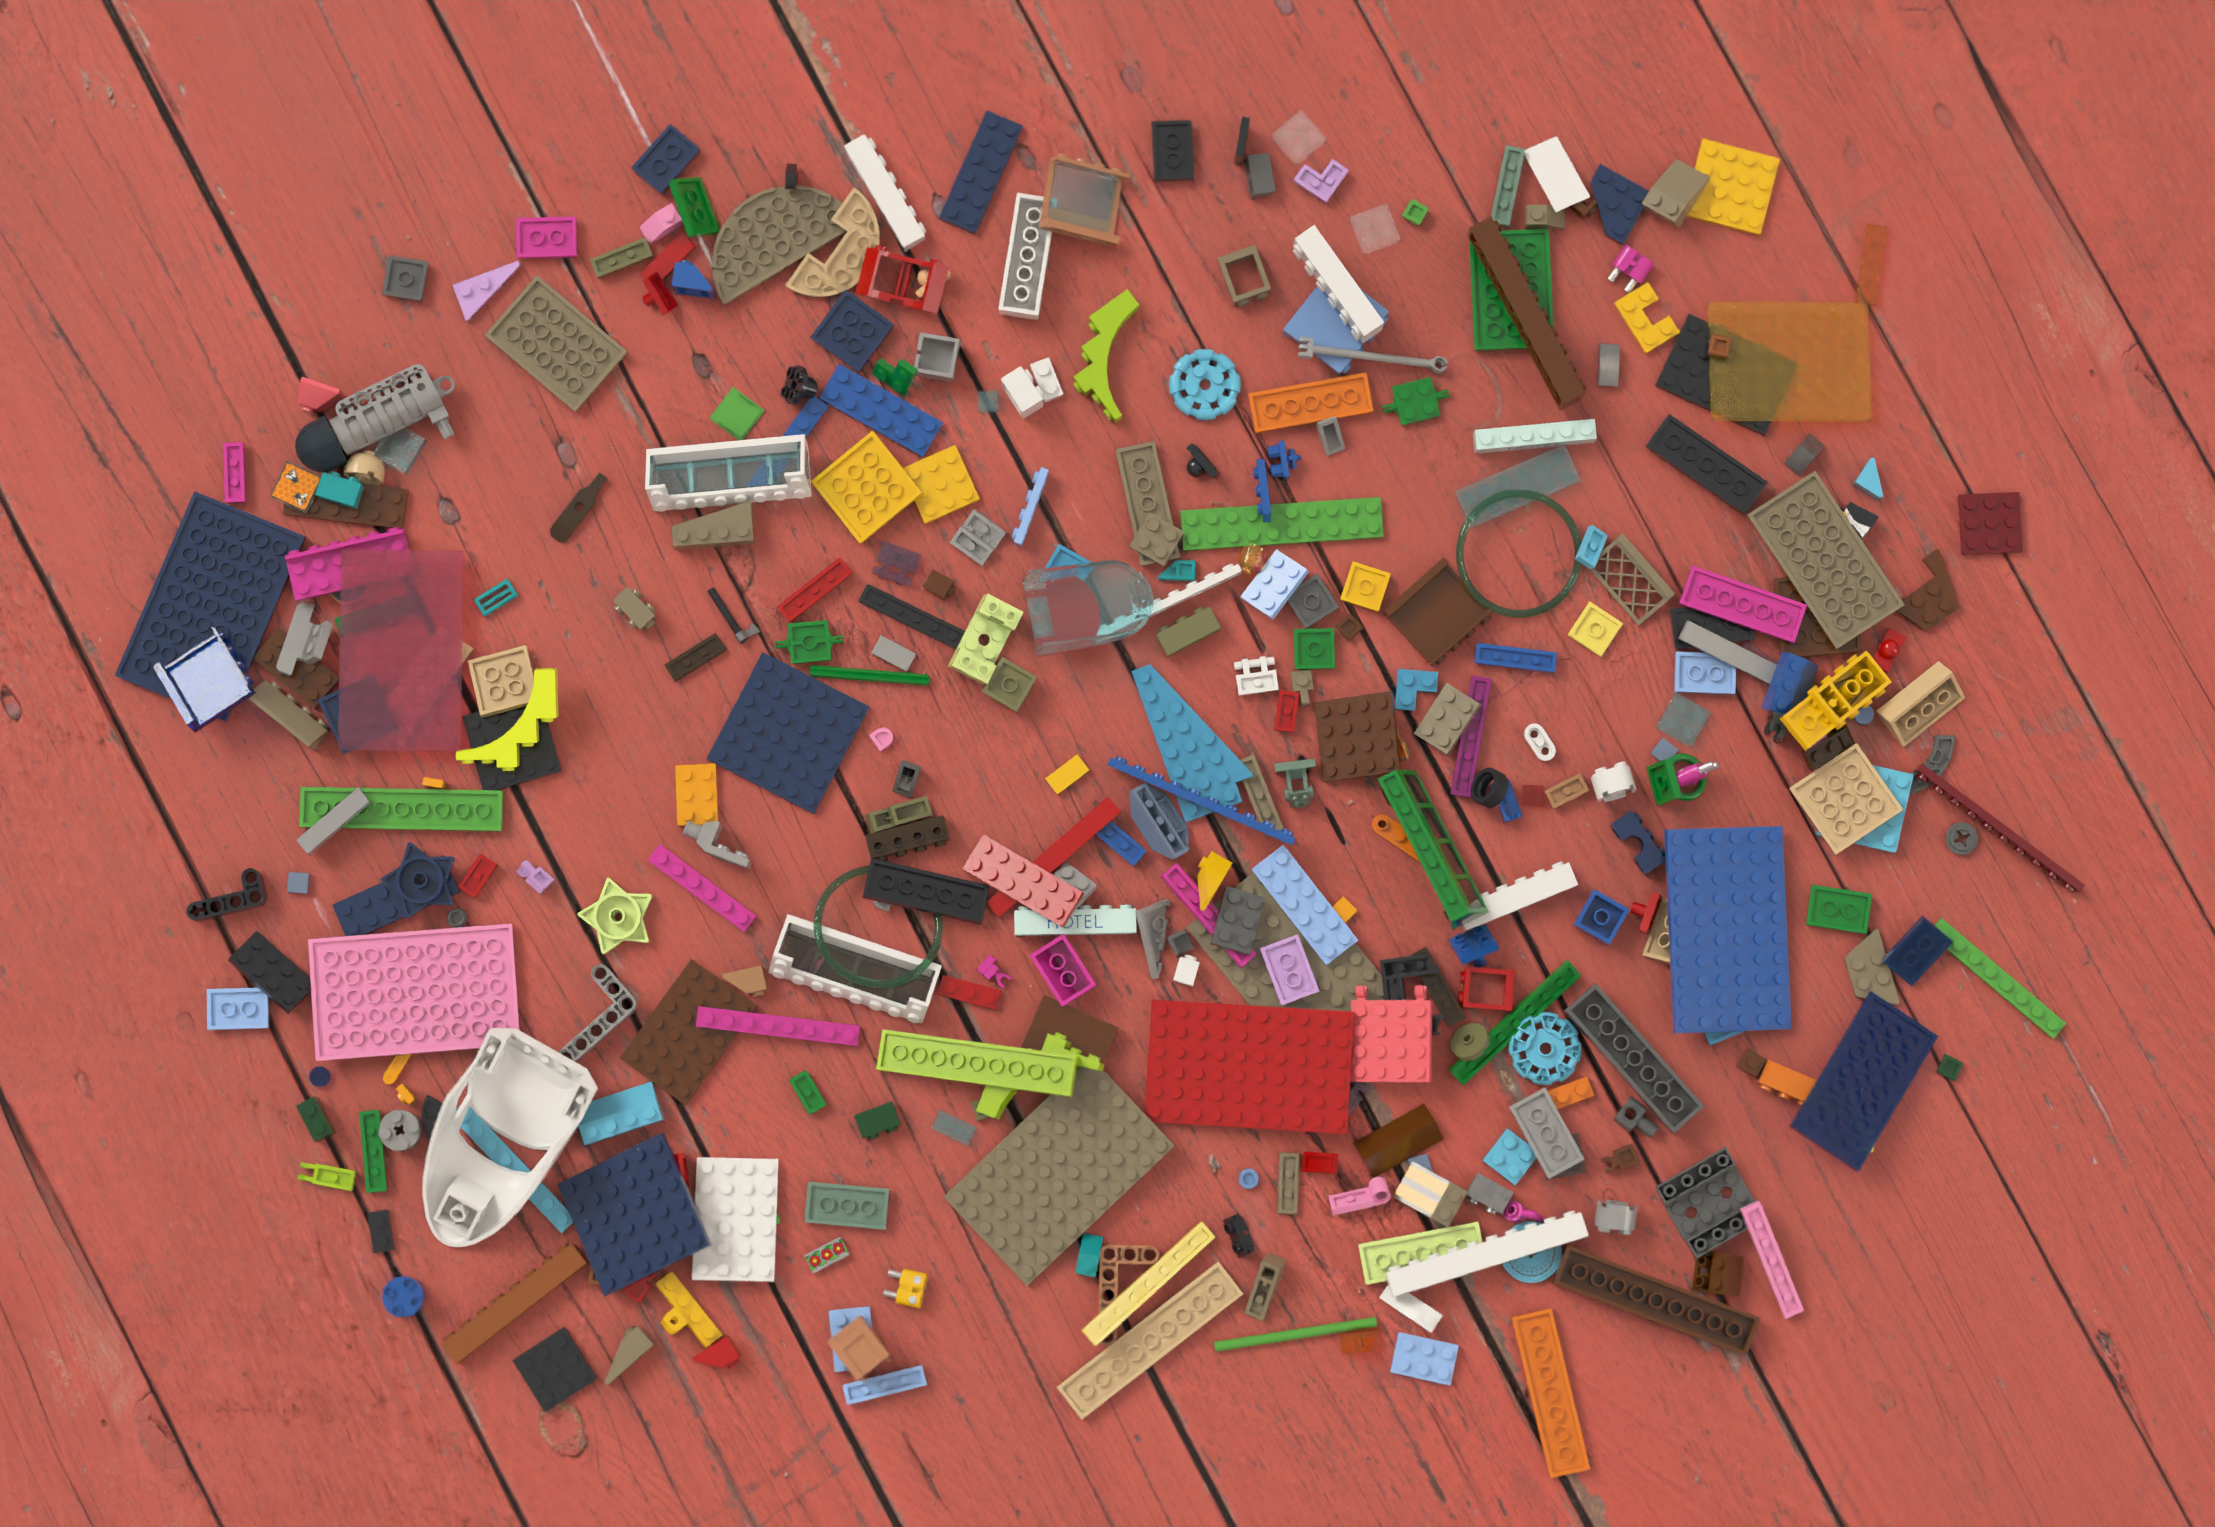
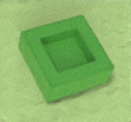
(1415, 212)

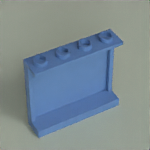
(1322, 322)

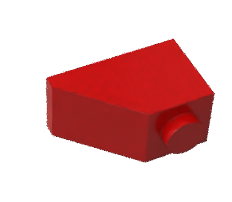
(719, 1354)

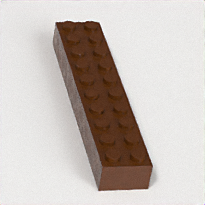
(1525, 313)
(1656, 1300)

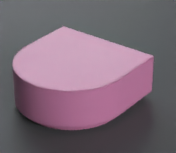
(882, 738)

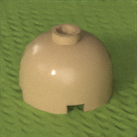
(366, 468)

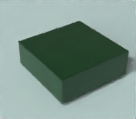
(1949, 1067)

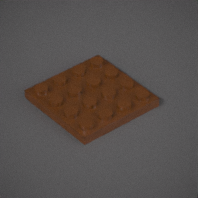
(1810, 638)
(1357, 736)

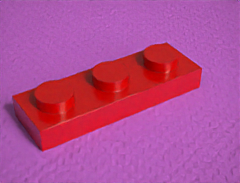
(969, 992)

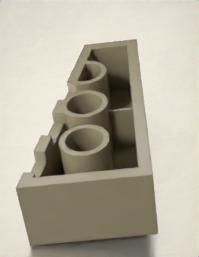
(721, 528)

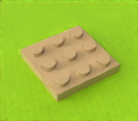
(502, 680)

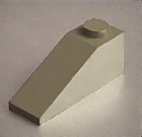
(1265, 1286)
(630, 1350)

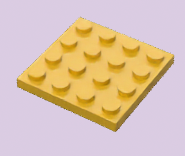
(1737, 188)
(866, 487)

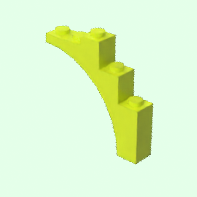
(542, 705)

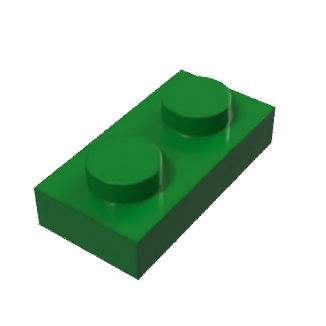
(807, 1092)

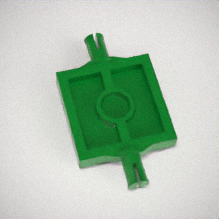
(1415, 401)
(809, 642)

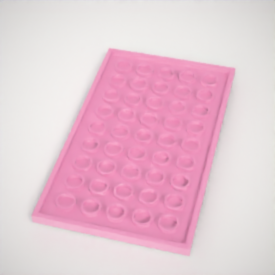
(411, 991)

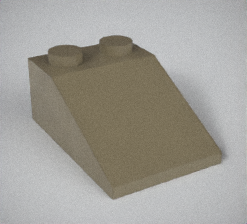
(1675, 193)

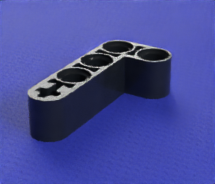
(227, 899)

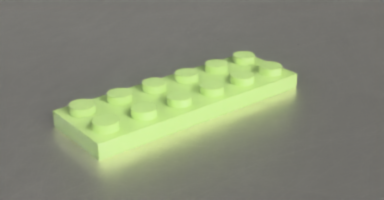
(1386, 1253)

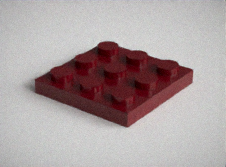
(1990, 523)

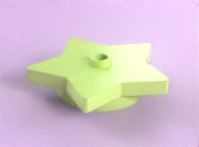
(602, 916)

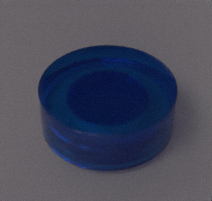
(320, 1076)

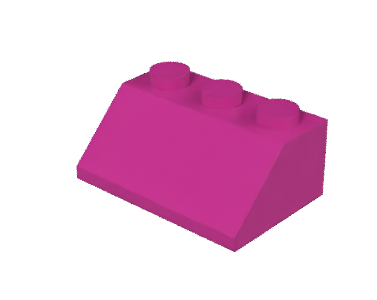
(1062, 970)

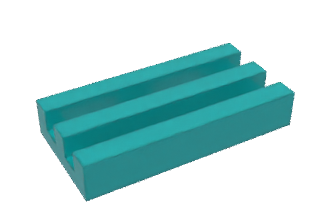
(510, 589)

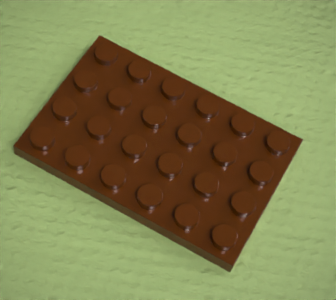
(671, 1046)

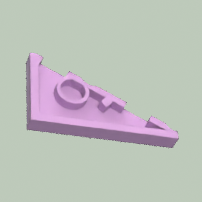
(477, 290)

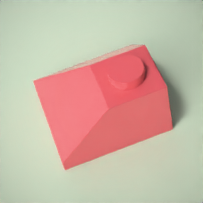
(317, 396)

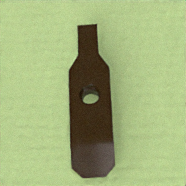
(570, 517)

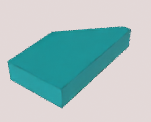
(1179, 571)

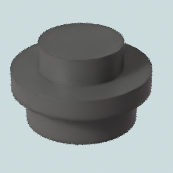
(456, 918)

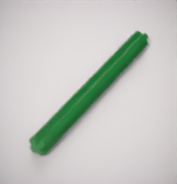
(869, 675)

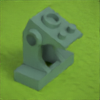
(1292, 771)

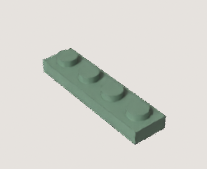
(1507, 185)

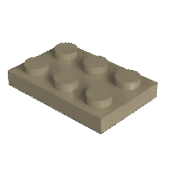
(1447, 719)

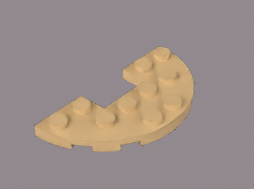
(846, 261)

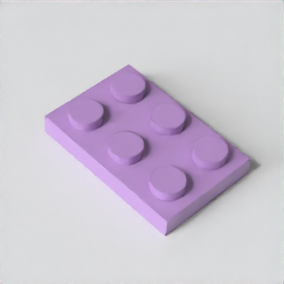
(1289, 970)

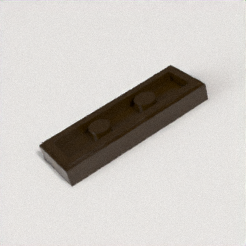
(695, 657)

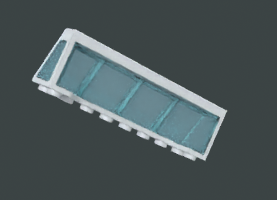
(728, 473)

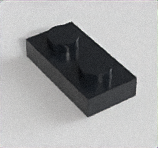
(381, 1231)

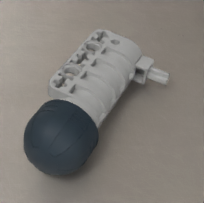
(321, 446)

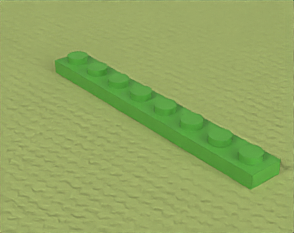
(2001, 982)

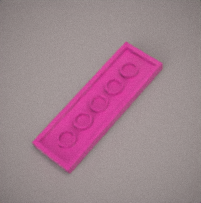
(1742, 604)

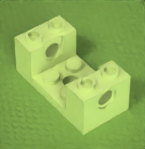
(996, 621)

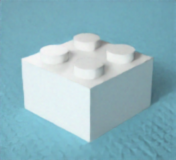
(1022, 392)

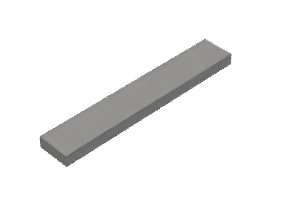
(1727, 652)

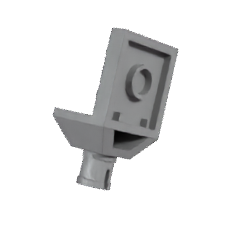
(707, 837)

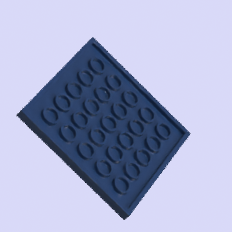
(788, 733)
(634, 1214)

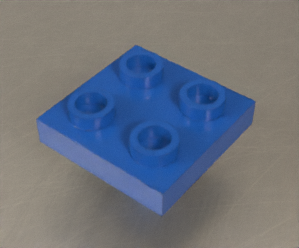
(1474, 945)

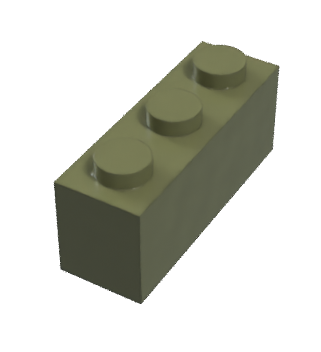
(1188, 631)

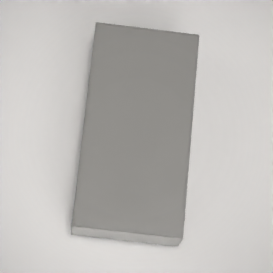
(893, 653)

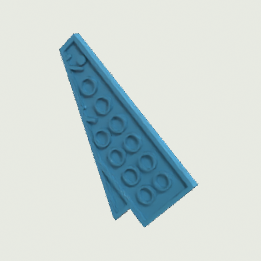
(1189, 746)

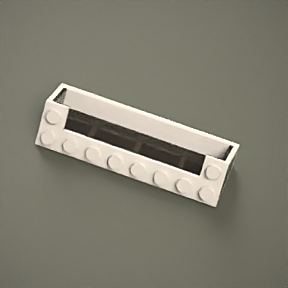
(802, 963)

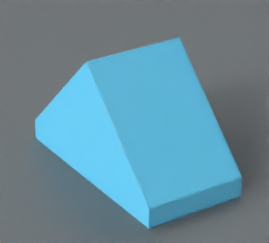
(1869, 481)

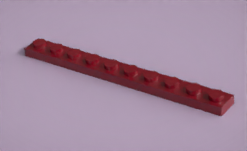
(2005, 834)

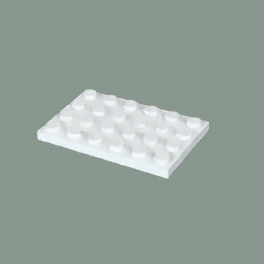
(740, 1216)

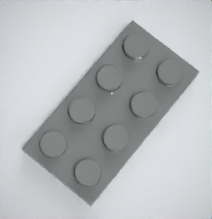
(1546, 1133)

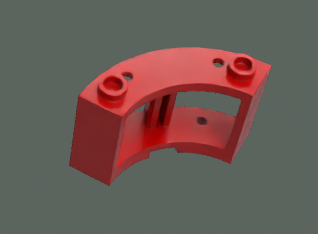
(933, 288)

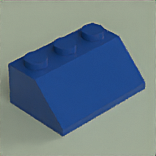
(1789, 683)

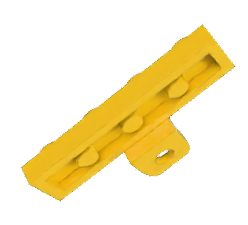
(685, 1312)

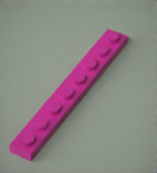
(777, 1026)

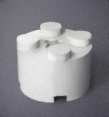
(1613, 782)

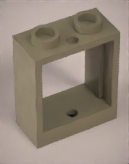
(1234, 258)

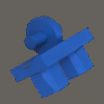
(1282, 469)

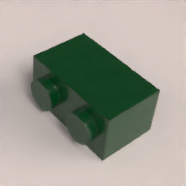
(316, 1119)
(877, 1120)

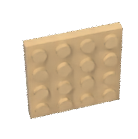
(1846, 799)

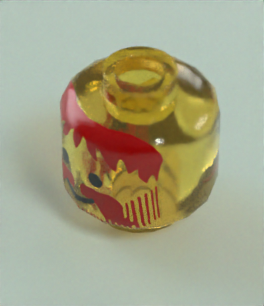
(1251, 558)

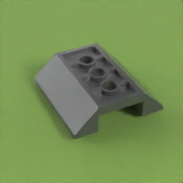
(1700, 1188)

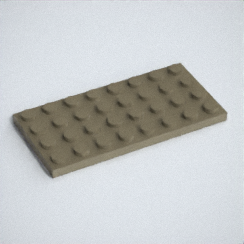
(1825, 560)

